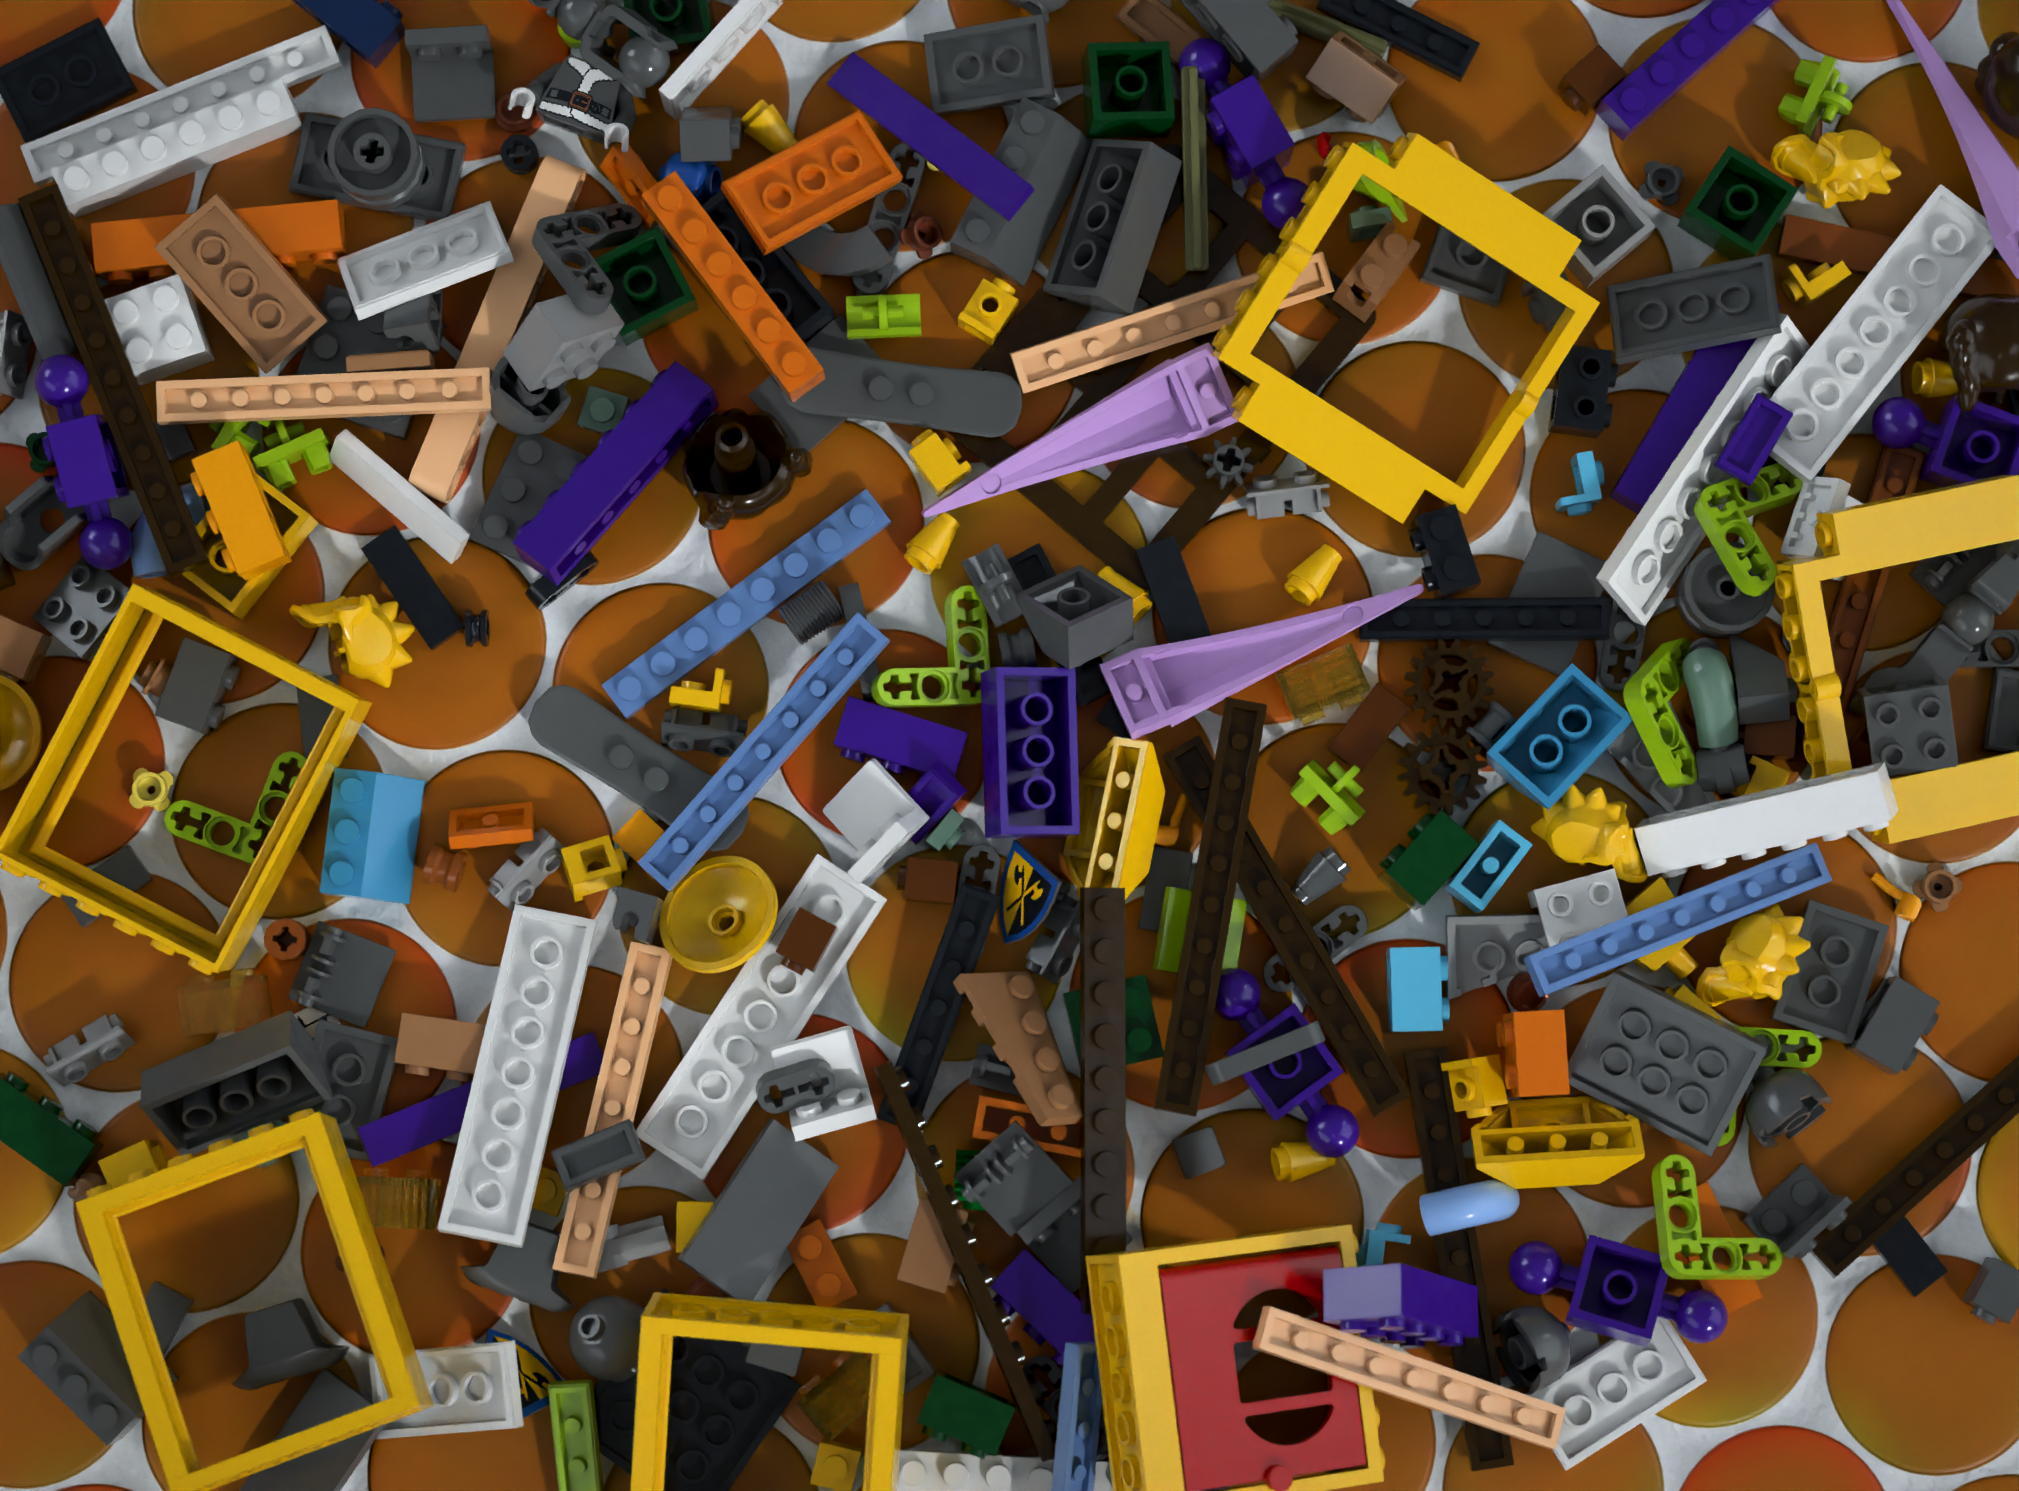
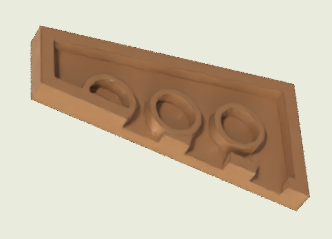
(1024, 1040)

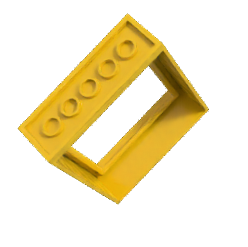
(75, 741)
(361, 1259)
(776, 1324)

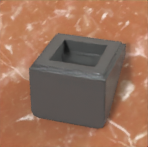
(1199, 1152)

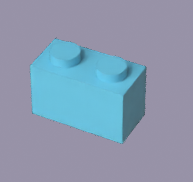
(1488, 866)
(1416, 989)

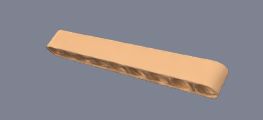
(498, 320)

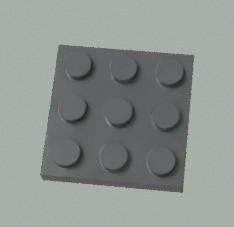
(347, 336)

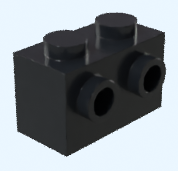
(1581, 393)
(1444, 552)

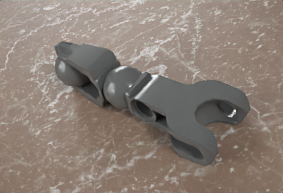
(642, 59)
(1965, 622)

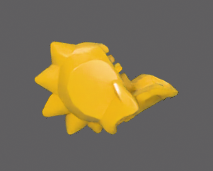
(1838, 167)
(364, 634)
(1592, 831)
(1755, 958)

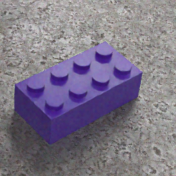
(1030, 752)
(1400, 1305)

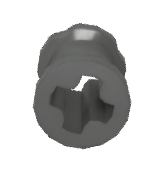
(1491, 727)

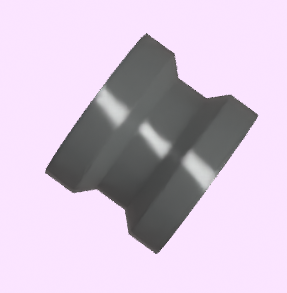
(1017, 649)

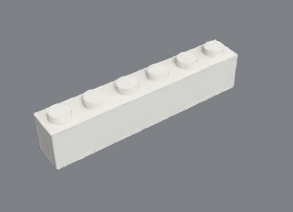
(178, 148)
(1766, 820)

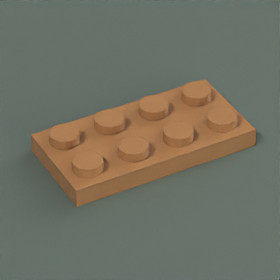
(241, 283)

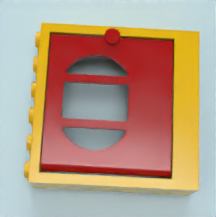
(1173, 1370)

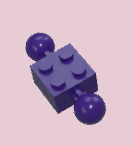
(1247, 130)
(1961, 445)
(85, 461)
(1292, 1079)
(1617, 1291)

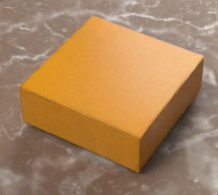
(638, 835)

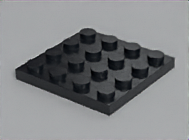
(715, 1413)

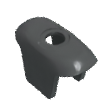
(21, 534)
(524, 1271)
(284, 1345)

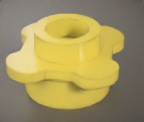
(142, 781)

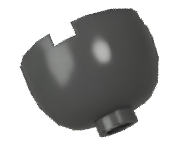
(524, 410)
(1783, 1104)
(607, 1337)
(1534, 1347)

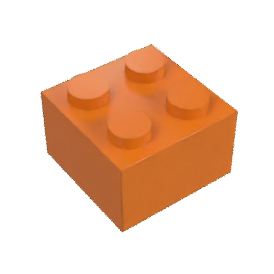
(1534, 1053)

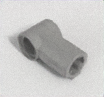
(634, 1242)

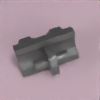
(994, 584)

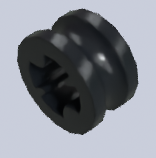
(509, 147)
(477, 628)

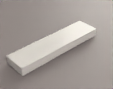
(398, 496)

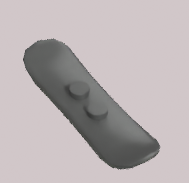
(913, 395)
(621, 756)

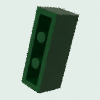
(43, 1134)

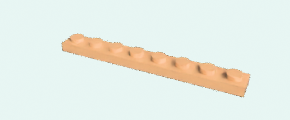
(1152, 328)
(323, 396)
(614, 1102)
(1408, 1377)

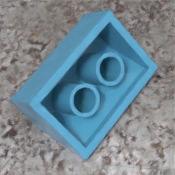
(1558, 737)
(372, 836)

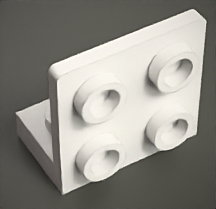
(1815, 497)
(874, 818)
(1578, 905)
(851, 1097)

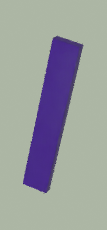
(931, 136)
(445, 1113)

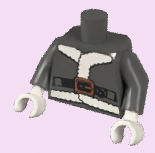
(580, 101)

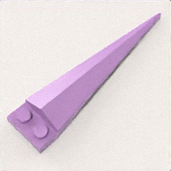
(1987, 159)
(1158, 409)
(1185, 677)

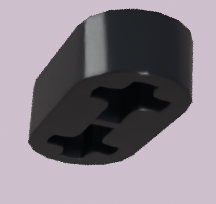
(544, 592)

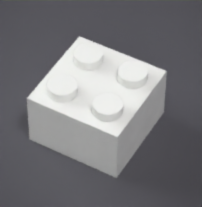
(160, 329)

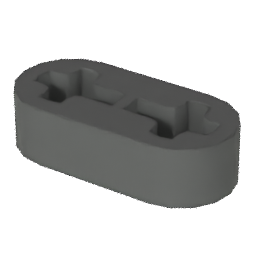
(795, 1085)

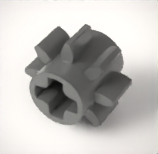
(1217, 466)

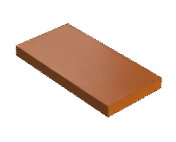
(811, 182)

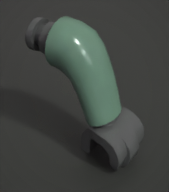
(1715, 711)

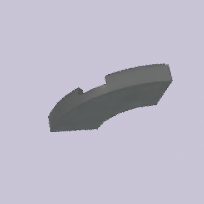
(841, 253)

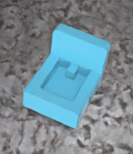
(1587, 477)
(1374, 1243)

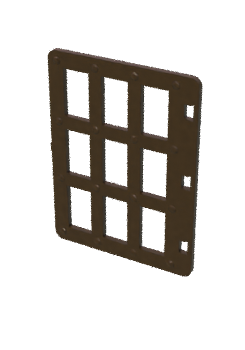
(1050, 318)

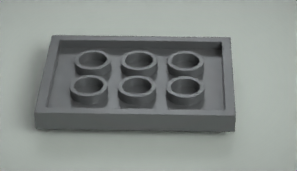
(1664, 1062)

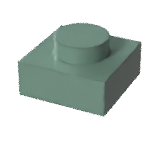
(1367, 222)
(602, 410)
(947, 832)

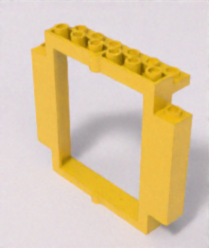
(1466, 207)
(1876, 538)

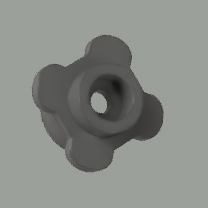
(1670, 175)

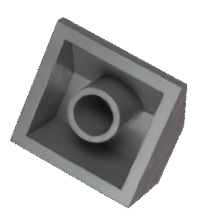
(1077, 616)

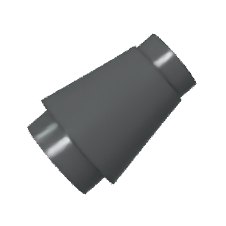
(1320, 876)

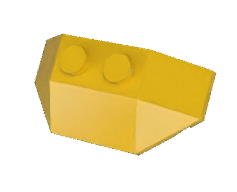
(1118, 817)
(1556, 1142)

